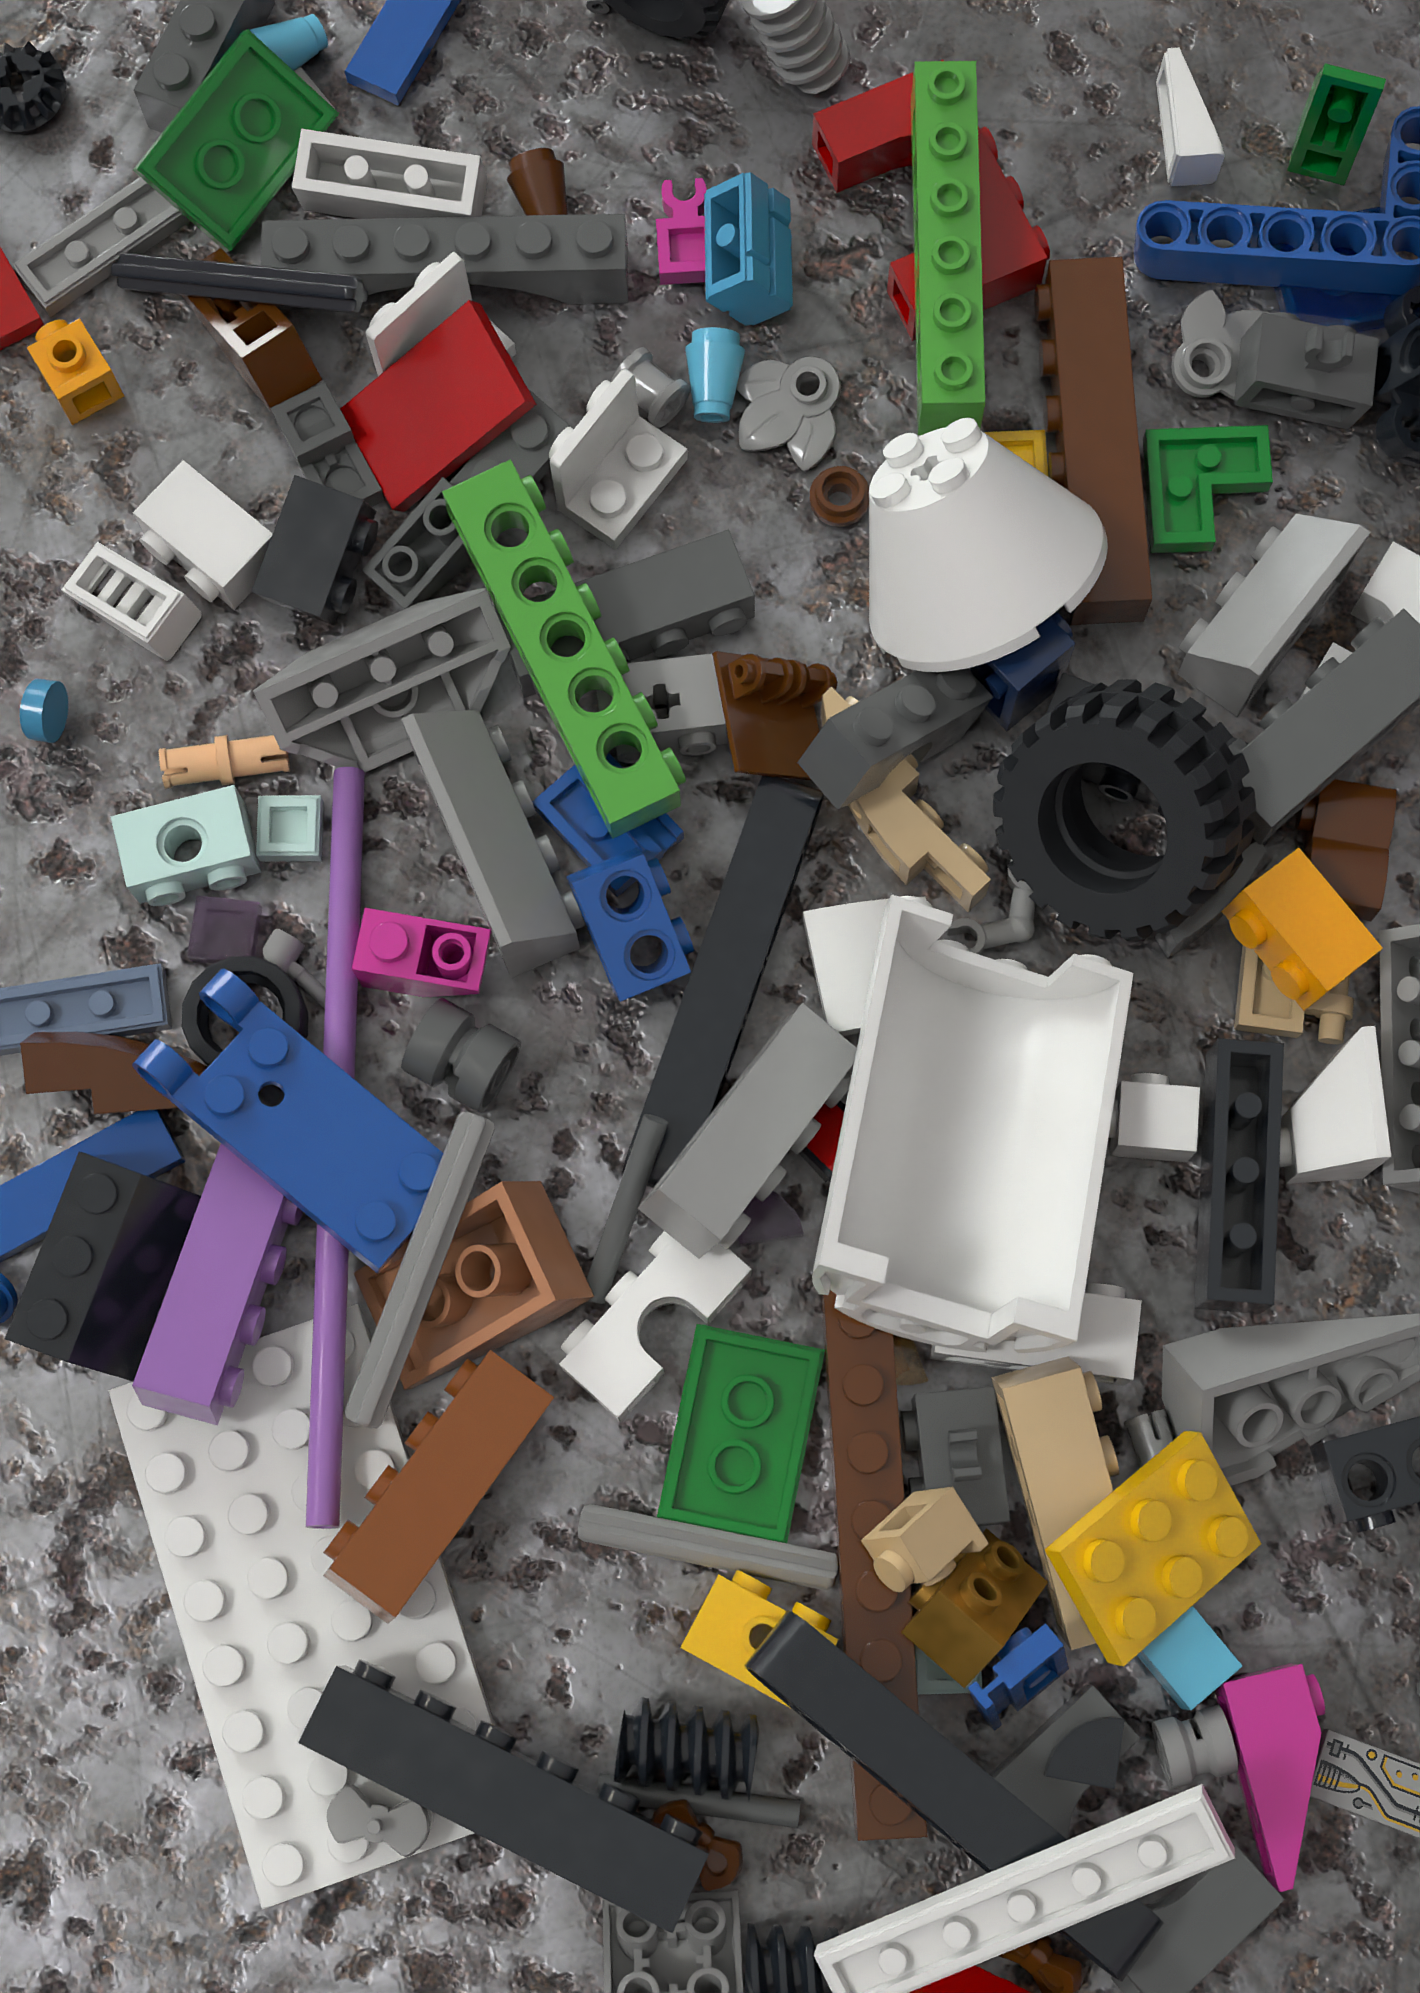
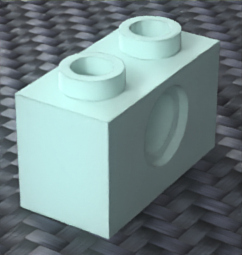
(153, 833)

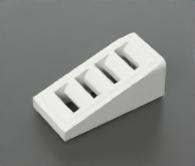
(1188, 134)
(163, 622)

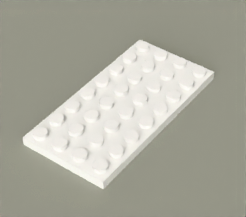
(266, 1620)

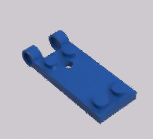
(327, 1141)

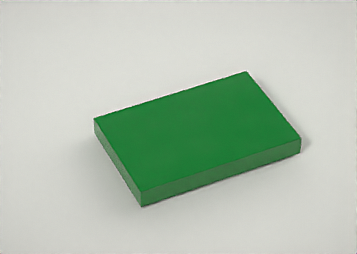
(234, 141)
(741, 1433)

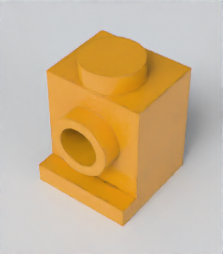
(74, 369)

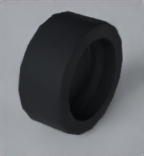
(251, 971)

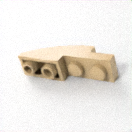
(909, 832)

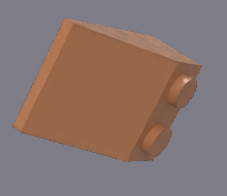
(499, 1281)

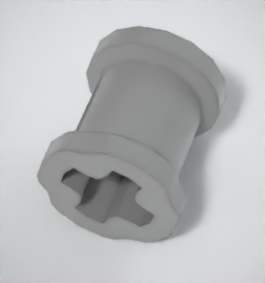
(655, 389)

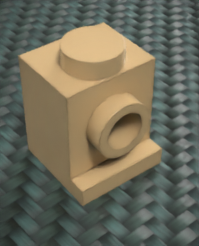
(923, 1539)

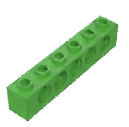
(947, 244)
(480, 513)

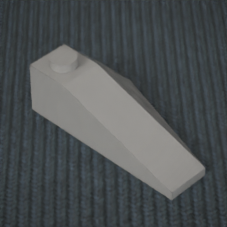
(1283, 1382)

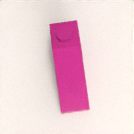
(1276, 1749)

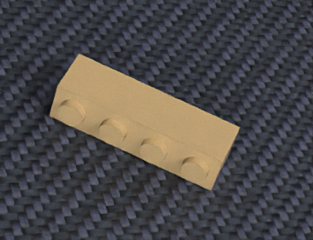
(1058, 1463)

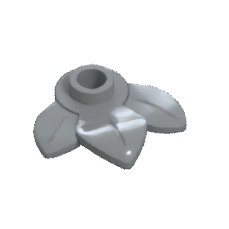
(1215, 340)
(784, 415)

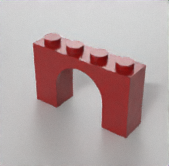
(874, 136)

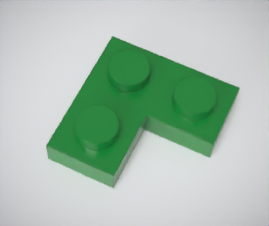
(1188, 468)

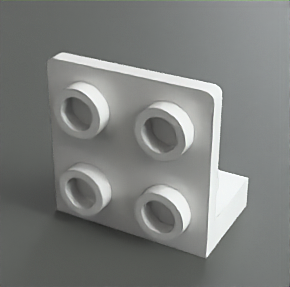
(435, 296)
(612, 463)

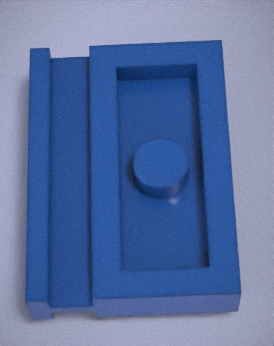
(576, 820)
(1026, 1669)

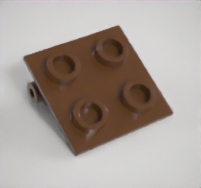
(770, 710)

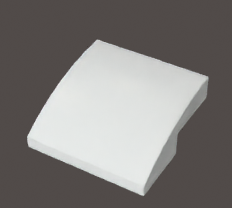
(843, 956)

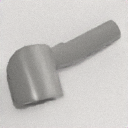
(284, 951)

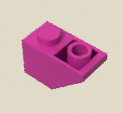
(419, 955)

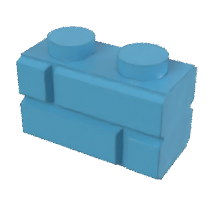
(748, 249)

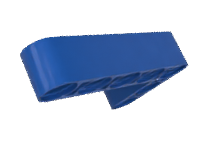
(1309, 231)

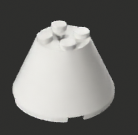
(971, 549)

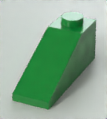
(1334, 123)

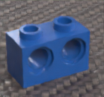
(618, 928)

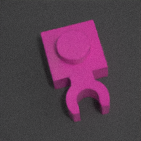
(682, 236)

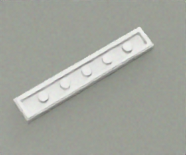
(1029, 1898)

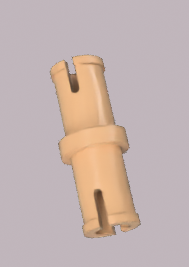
(222, 760)

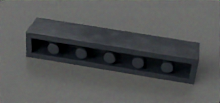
(506, 1795)

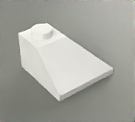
(1339, 1119)

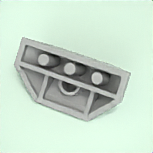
(352, 692)

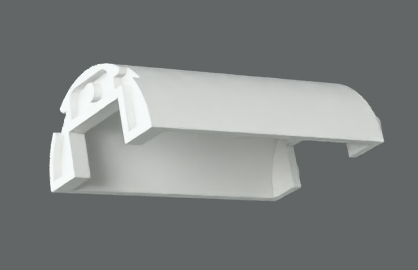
(972, 1141)

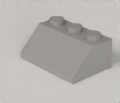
(1269, 607)

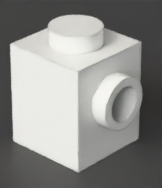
(1154, 1119)

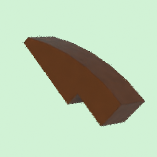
(92, 1062)

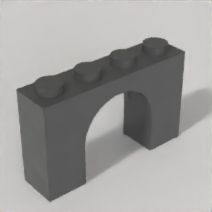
(1200, 1917)

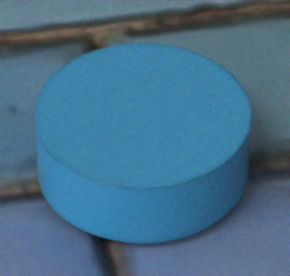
(44, 710)

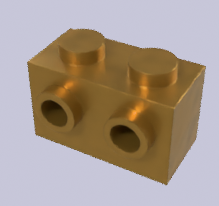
(974, 1608)

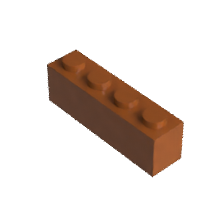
(437, 1487)

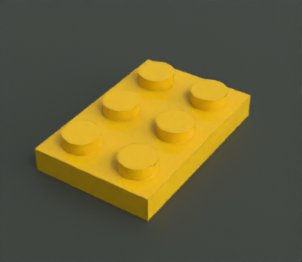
(1153, 1547)

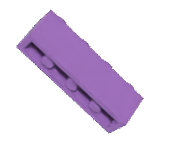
(216, 1294)

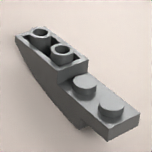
(426, 545)

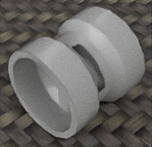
(1195, 1746)

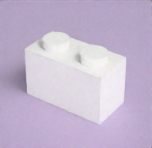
(204, 534)

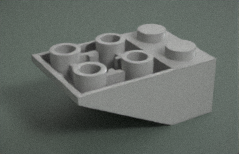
(695, 1958)

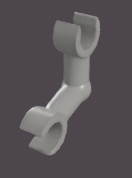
(1016, 928)

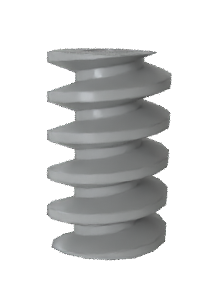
(801, 41)

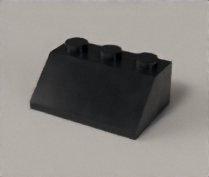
(103, 1267)

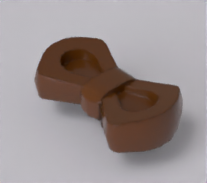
(725, 1854)
(1050, 1970)

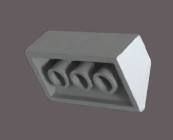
(493, 837)

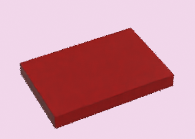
(437, 406)

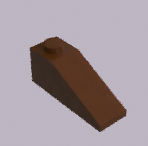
(258, 344)

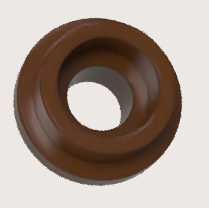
(839, 480)

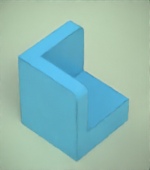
(1189, 1660)

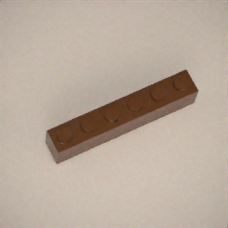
(1096, 424)

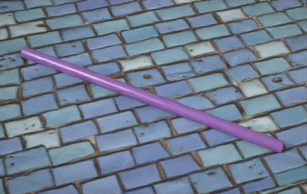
(331, 1255)

